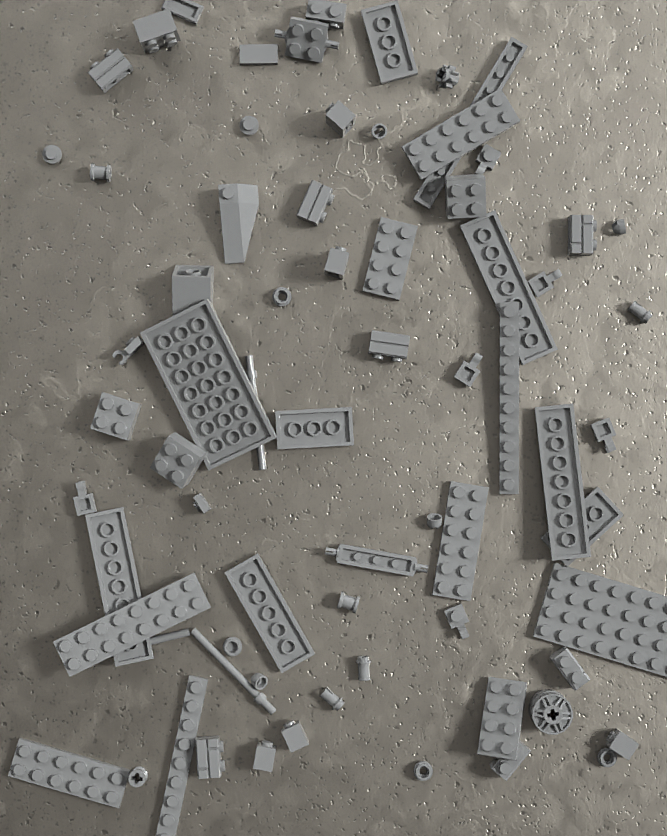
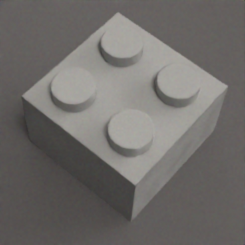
(156, 31)
(465, 196)
(115, 416)
(178, 460)

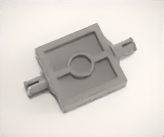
(306, 39)

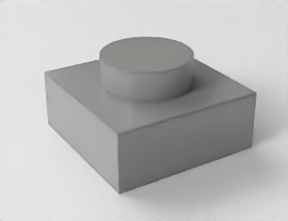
(201, 503)

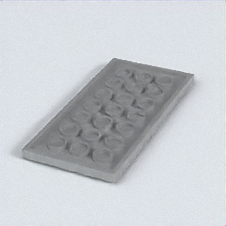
(208, 384)
(605, 619)

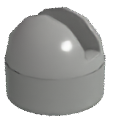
(380, 135)
(619, 226)
(434, 520)
(259, 681)

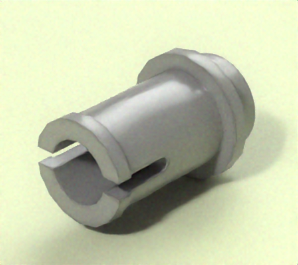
(640, 312)
(363, 668)
(332, 699)

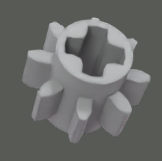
(447, 76)

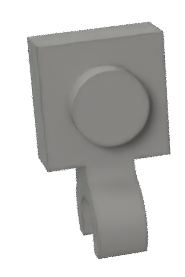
(487, 159)
(542, 283)
(133, 346)
(468, 372)
(603, 432)
(84, 502)
(457, 617)

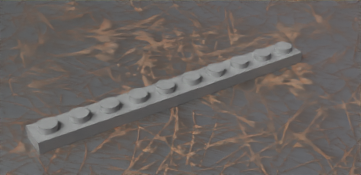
(495, 80)
(509, 398)
(182, 756)

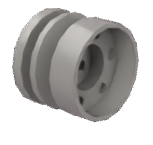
(540, 707)

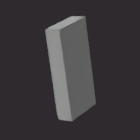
(184, 9)
(259, 54)

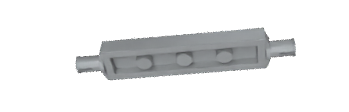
(376, 560)

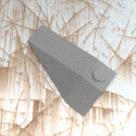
(238, 212)

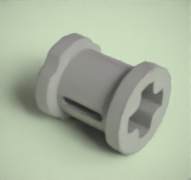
(100, 172)
(348, 602)
(133, 779)

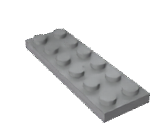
(460, 134)
(460, 541)
(269, 613)
(69, 772)

